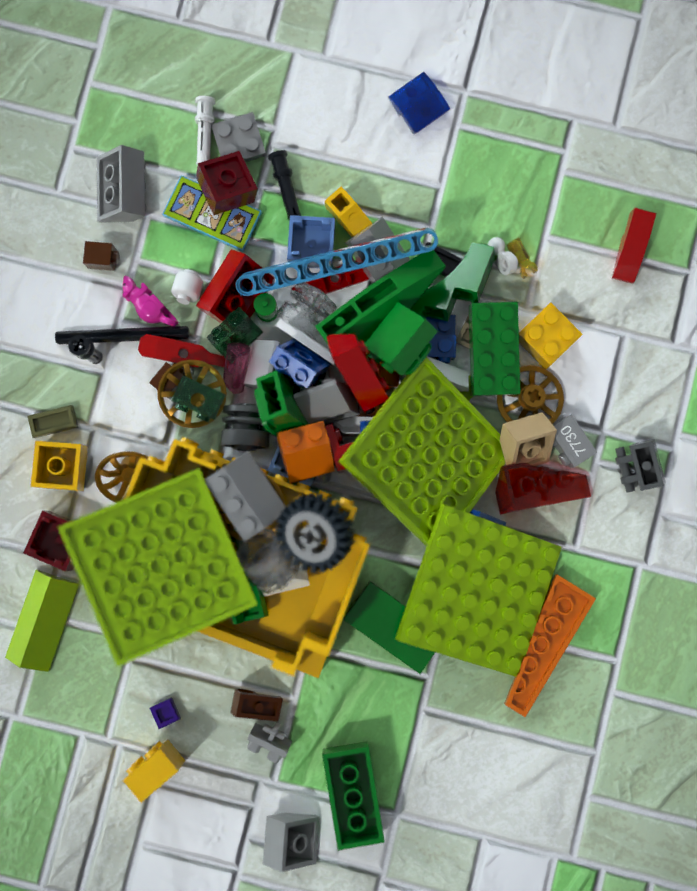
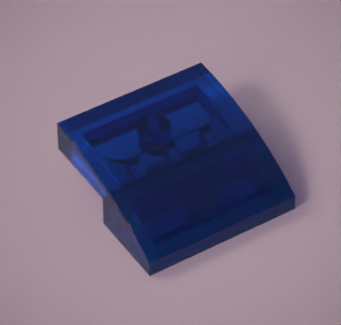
(419, 102)

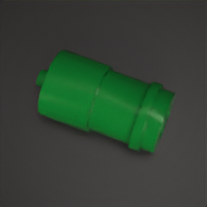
(266, 307)

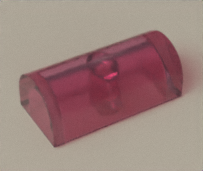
(236, 367)

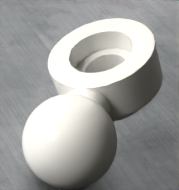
(506, 261)

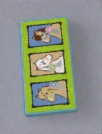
(192, 210)

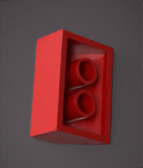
(221, 294)
(358, 370)

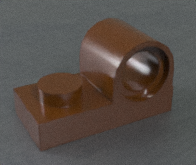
(256, 706)

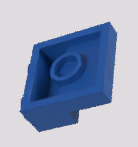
(444, 342)
(299, 363)

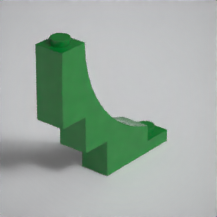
(463, 283)

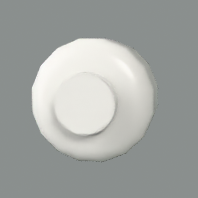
(187, 286)

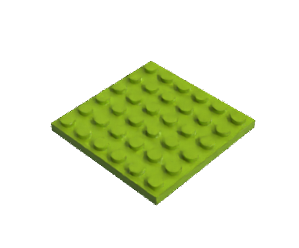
(425, 451)
(157, 566)
(478, 591)

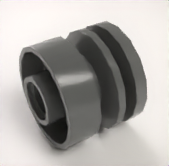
(245, 428)

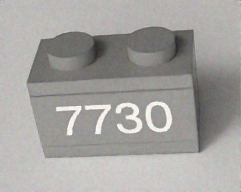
(572, 443)

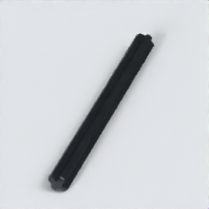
(122, 335)

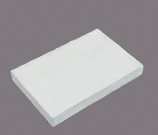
(305, 340)

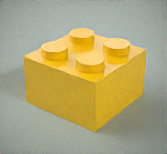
(548, 336)
(59, 466)
(152, 772)

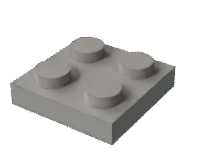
(239, 135)

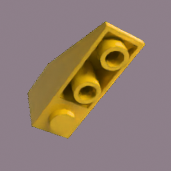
(347, 212)

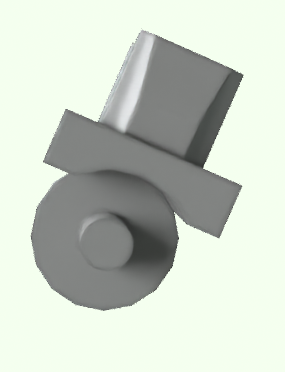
(270, 739)

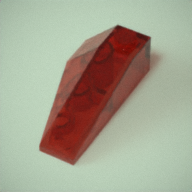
(531, 487)

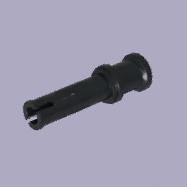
(282, 174)
(87, 350)

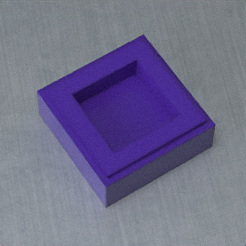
(165, 713)

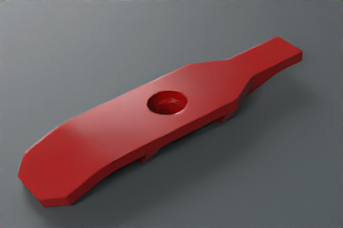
(345, 280)
(168, 350)

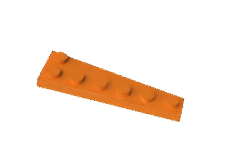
(556, 626)

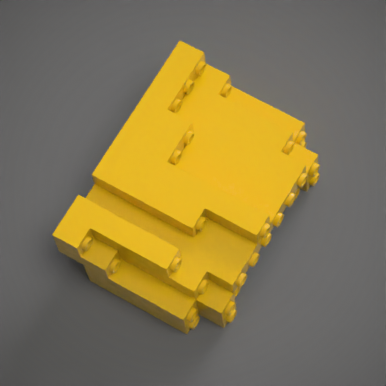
(300, 620)

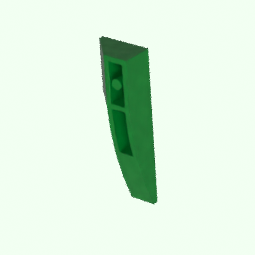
(371, 306)

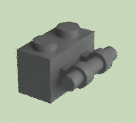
(646, 464)

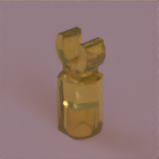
(519, 250)

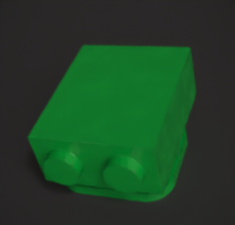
(401, 341)
(276, 403)

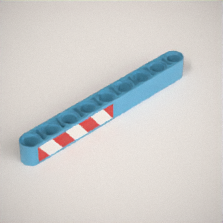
(327, 269)

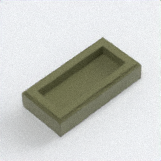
(52, 421)

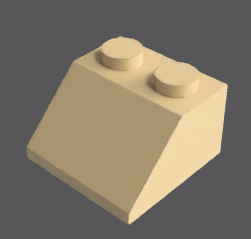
(528, 440)

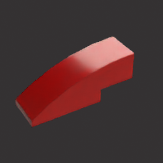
(633, 245)

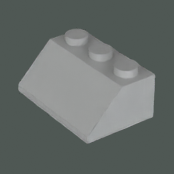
(121, 185)
(376, 231)
(245, 495)

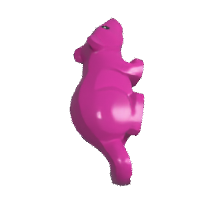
(147, 307)

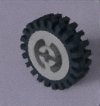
(323, 522)

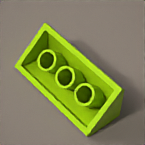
(41, 621)

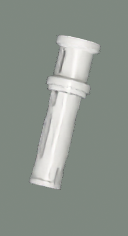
(204, 120)

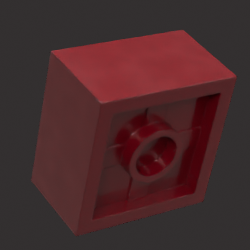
(226, 182)
(47, 543)

